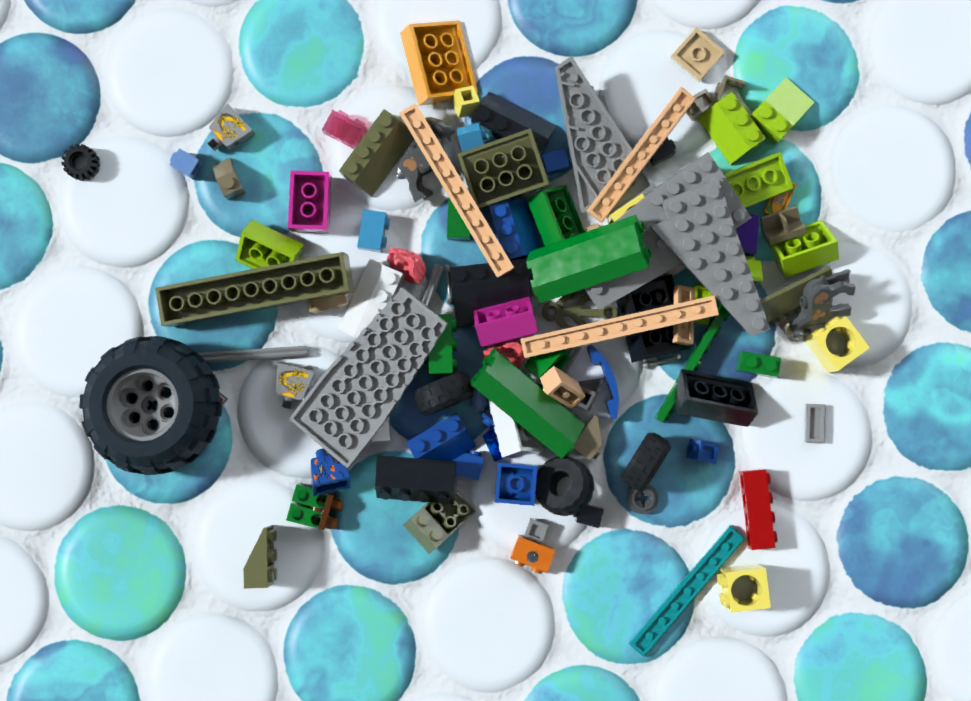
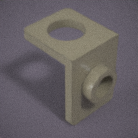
(728, 81)

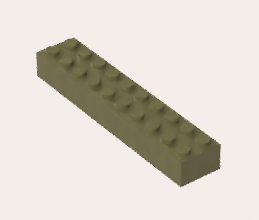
(255, 289)

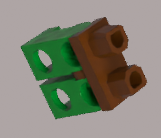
(318, 513)

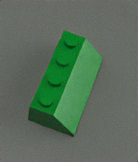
(555, 214)

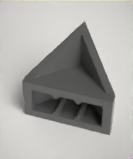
(590, 389)

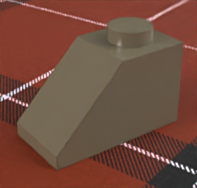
(228, 179)
(590, 440)

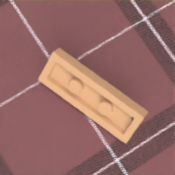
(683, 332)

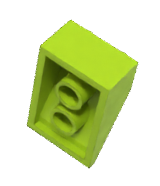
(781, 110)

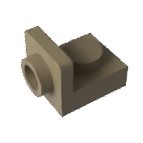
(701, 104)

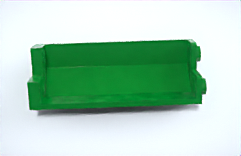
(588, 259)
(528, 403)

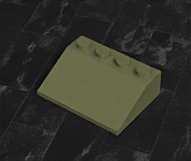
(504, 169)

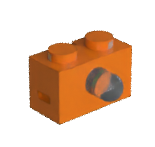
(532, 554)

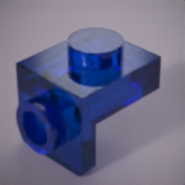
(493, 445)

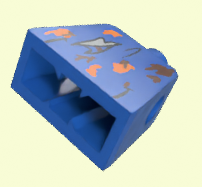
(328, 474)

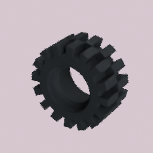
(70, 157)

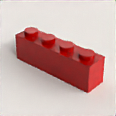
(757, 509)

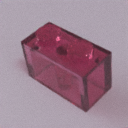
(344, 129)

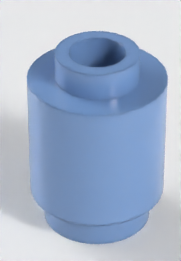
(478, 400)

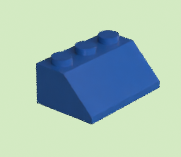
(514, 227)
(442, 441)

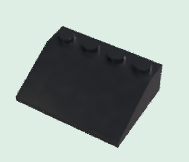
(478, 288)
(650, 296)

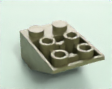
(438, 521)
(259, 568)

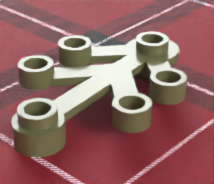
(574, 311)

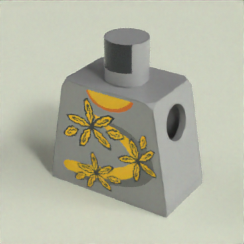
(229, 130)
(293, 382)

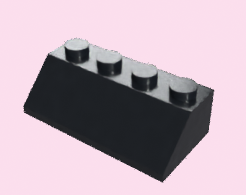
(505, 119)
(715, 398)
(416, 479)

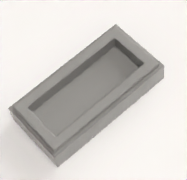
(814, 423)

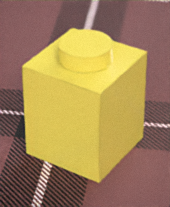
(465, 101)

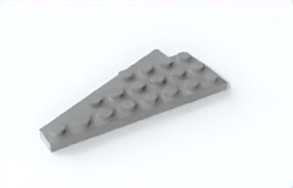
(593, 139)
(708, 245)

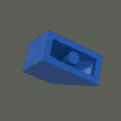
(469, 465)

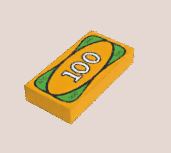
(779, 202)

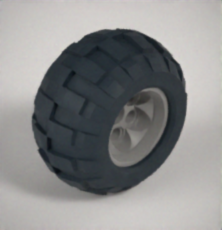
(110, 411)

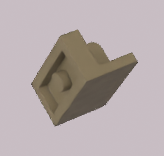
(782, 226)

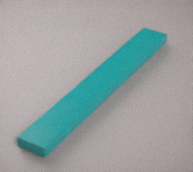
(686, 591)

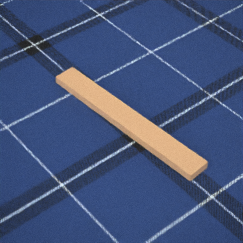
(641, 154)

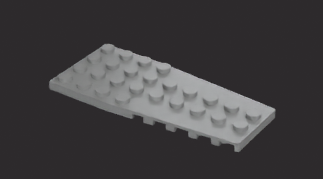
(651, 212)
(369, 378)

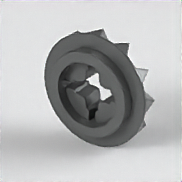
(649, 505)

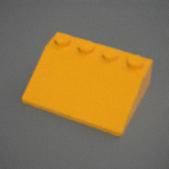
(437, 60)

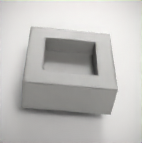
(536, 530)

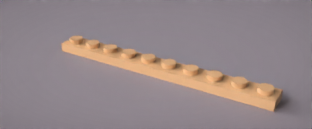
(456, 190)
(619, 326)

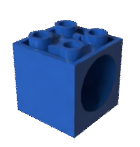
(516, 483)

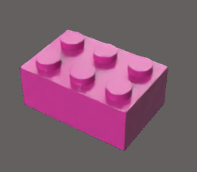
(309, 201)
(505, 322)

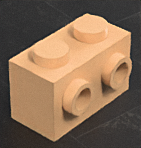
(562, 387)

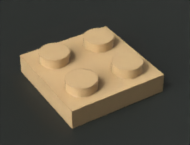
(697, 54)

